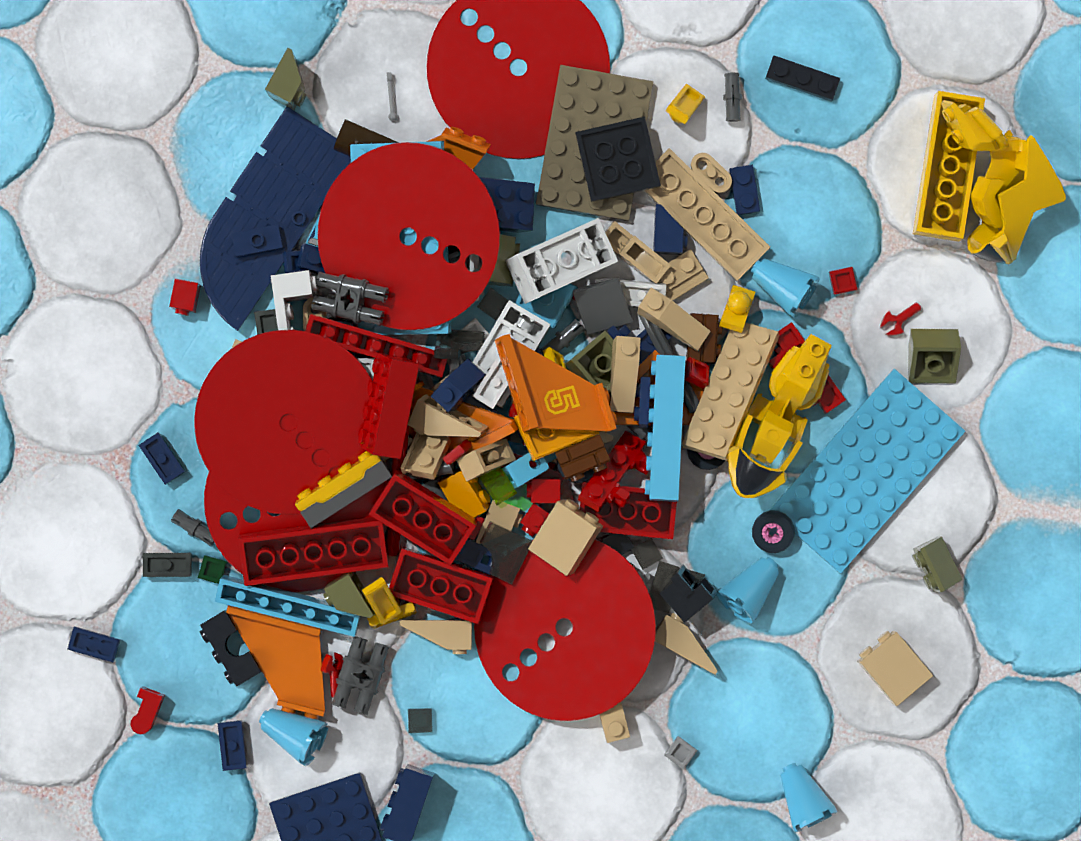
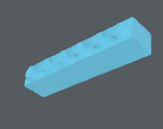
(667, 428)
(286, 605)

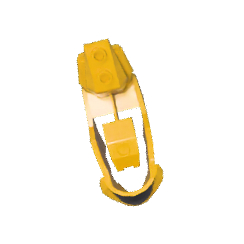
(1013, 187)
(795, 386)

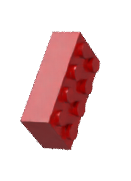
(388, 405)
(423, 517)
(637, 517)
(440, 586)

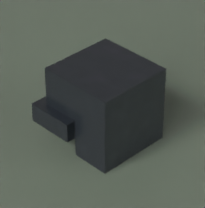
(686, 594)

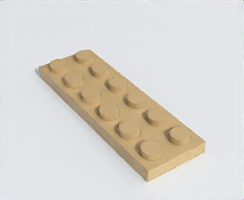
(706, 216)
(730, 391)

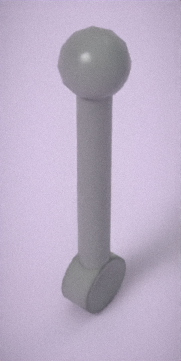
(392, 116)

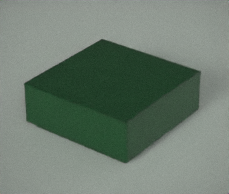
(212, 569)

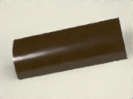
(355, 134)

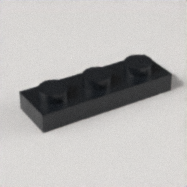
(802, 78)

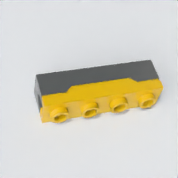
(343, 488)

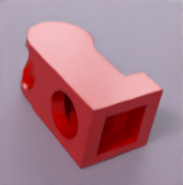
(148, 710)

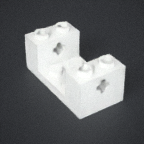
(541, 267)
(290, 288)
(521, 325)

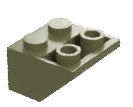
(937, 565)

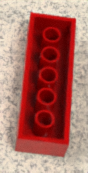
(312, 551)

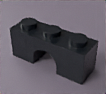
(217, 632)

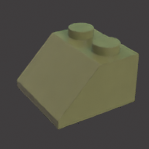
(286, 82)
(507, 249)
(933, 355)
(594, 361)
(347, 595)

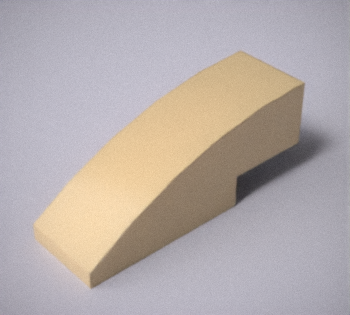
(636, 253)

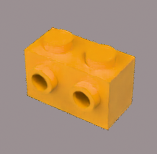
(465, 495)

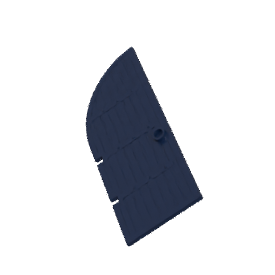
(273, 189)

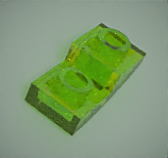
(498, 485)

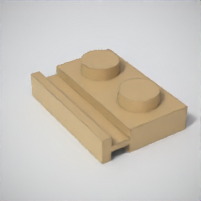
(683, 275)
(425, 455)

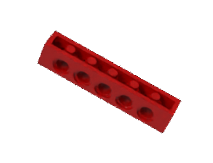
(371, 343)

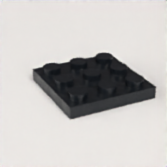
(617, 159)

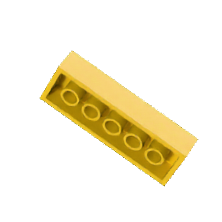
(945, 175)

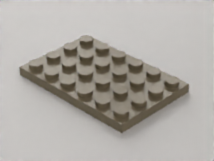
(584, 102)

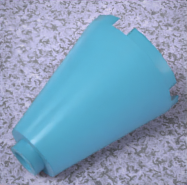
(785, 284)
(749, 589)
(294, 733)
(804, 798)

